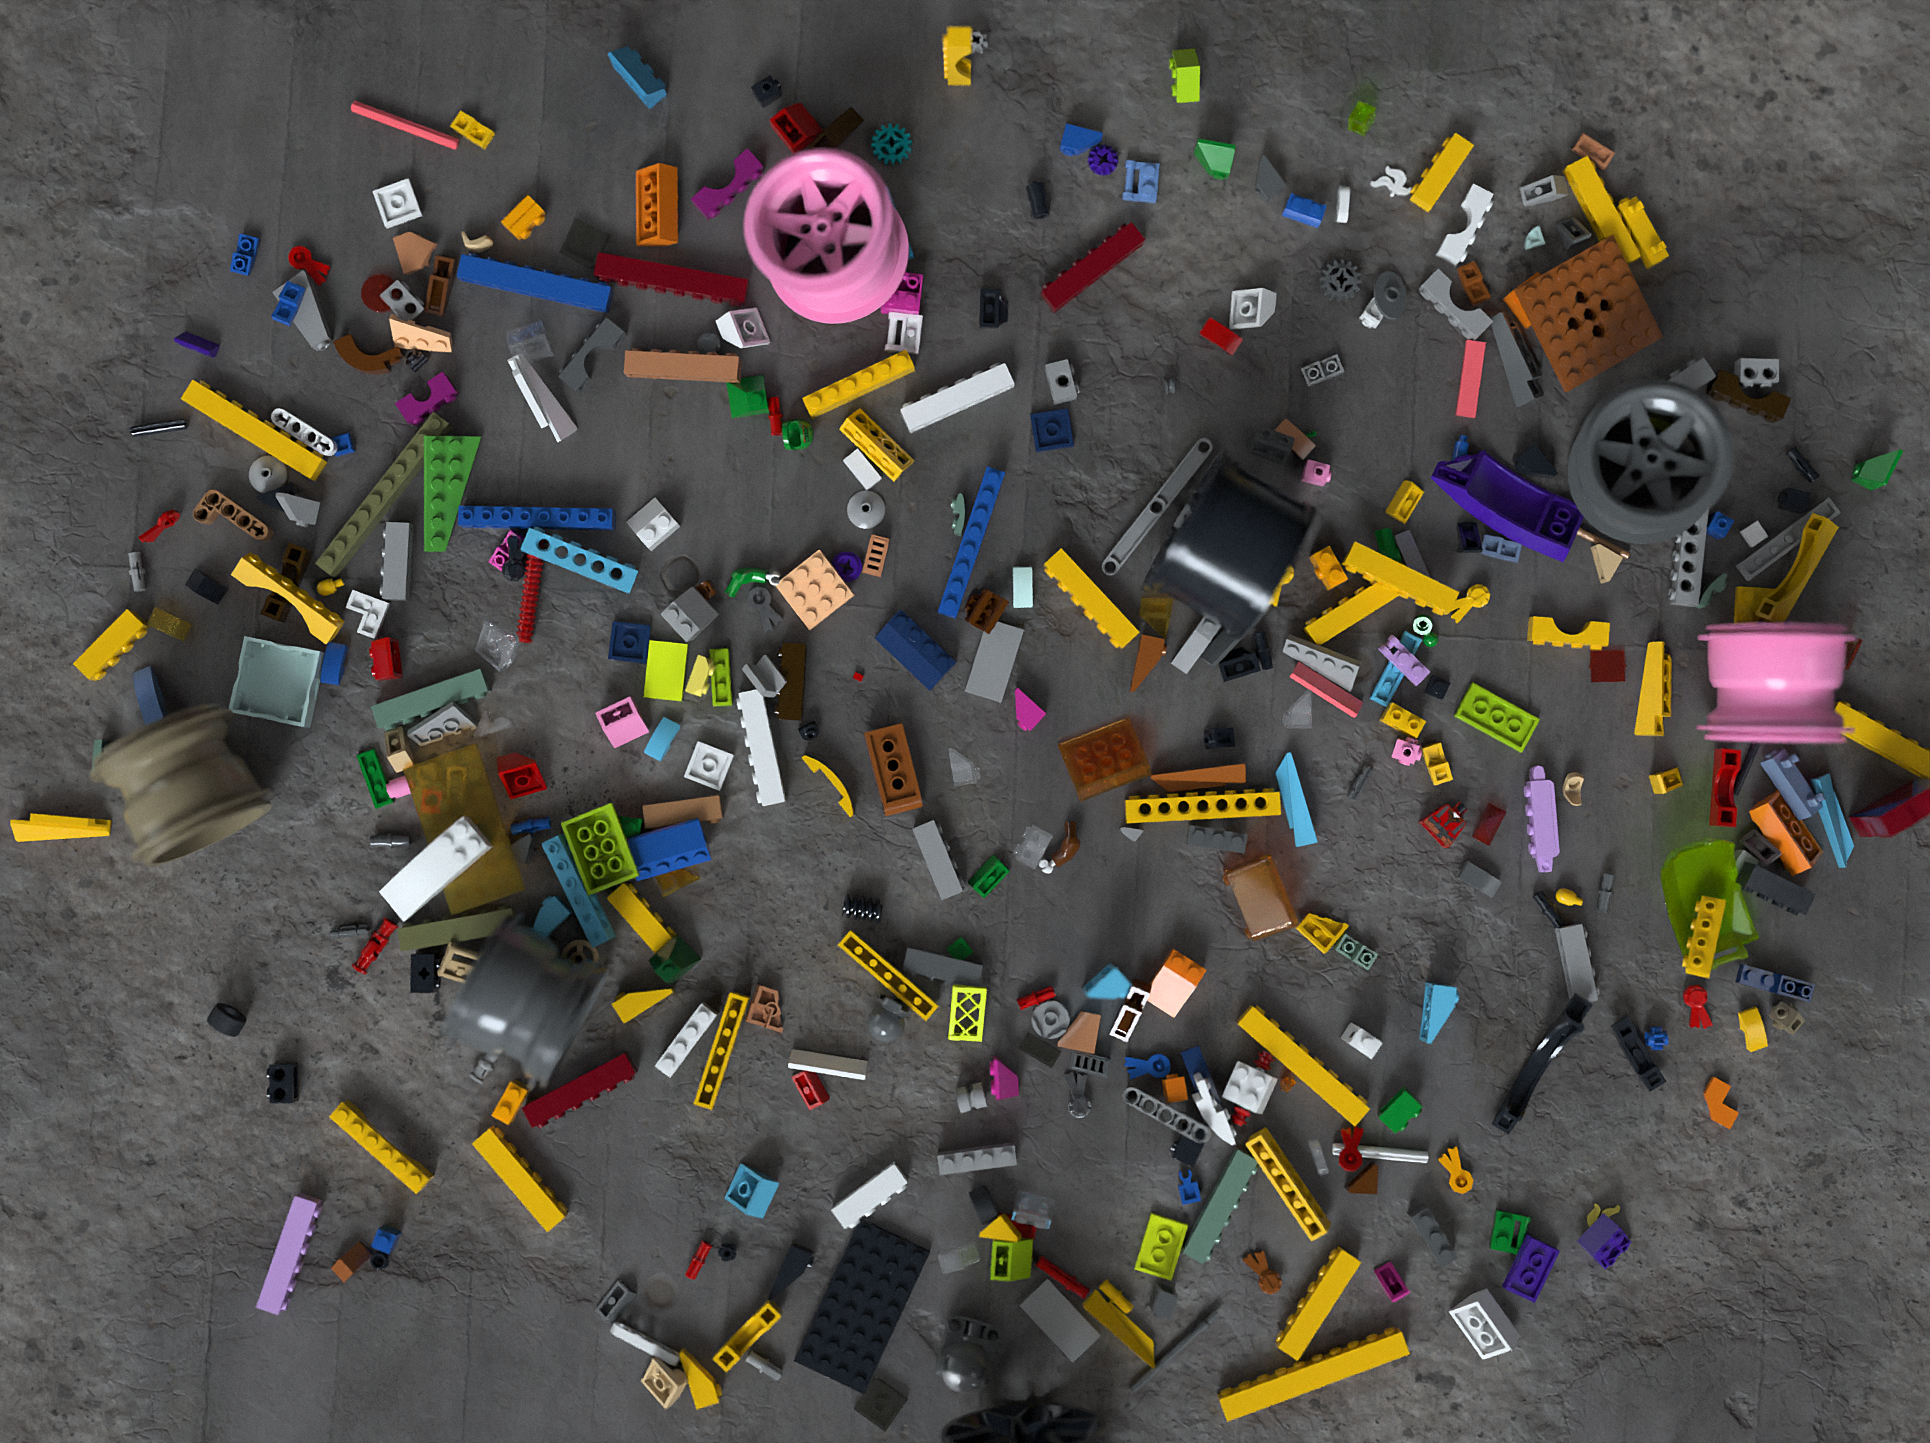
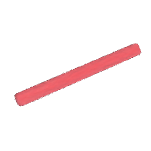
(405, 125)

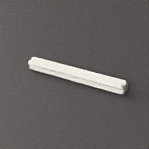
(1386, 1153)

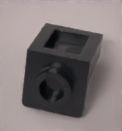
(1219, 738)

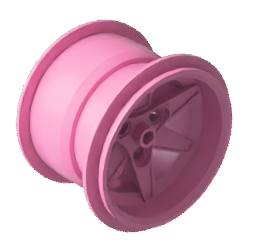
(795, 199)
(1776, 682)

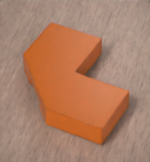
(1714, 1096)

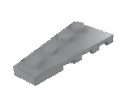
(1324, 661)

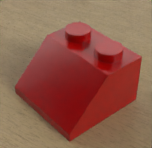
(386, 659)

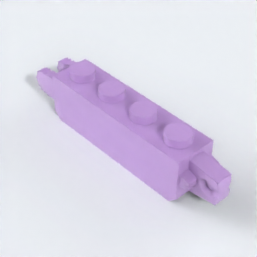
(1542, 819)

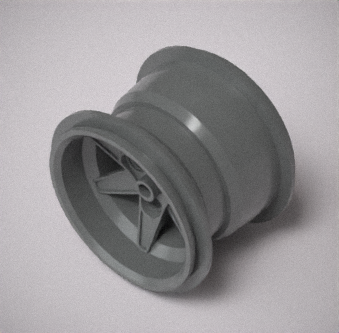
(1690, 416)
(524, 1000)

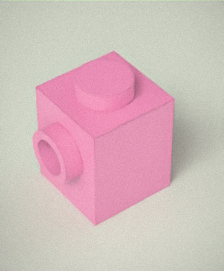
(1316, 473)

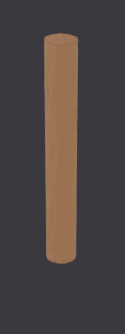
(1597, 540)

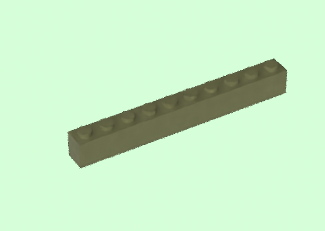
(380, 498)

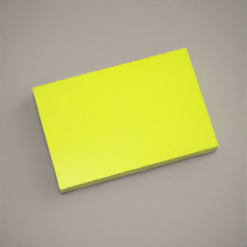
(665, 670)
(1161, 1246)

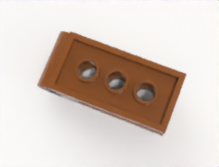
(907, 796)

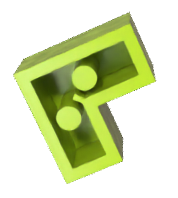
(1186, 75)

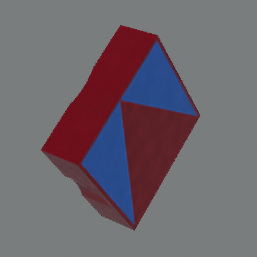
(1894, 811)

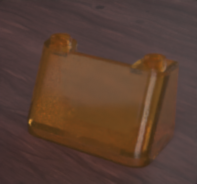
(1260, 897)

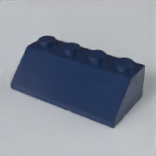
(915, 650)

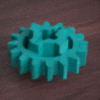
(884, 144)

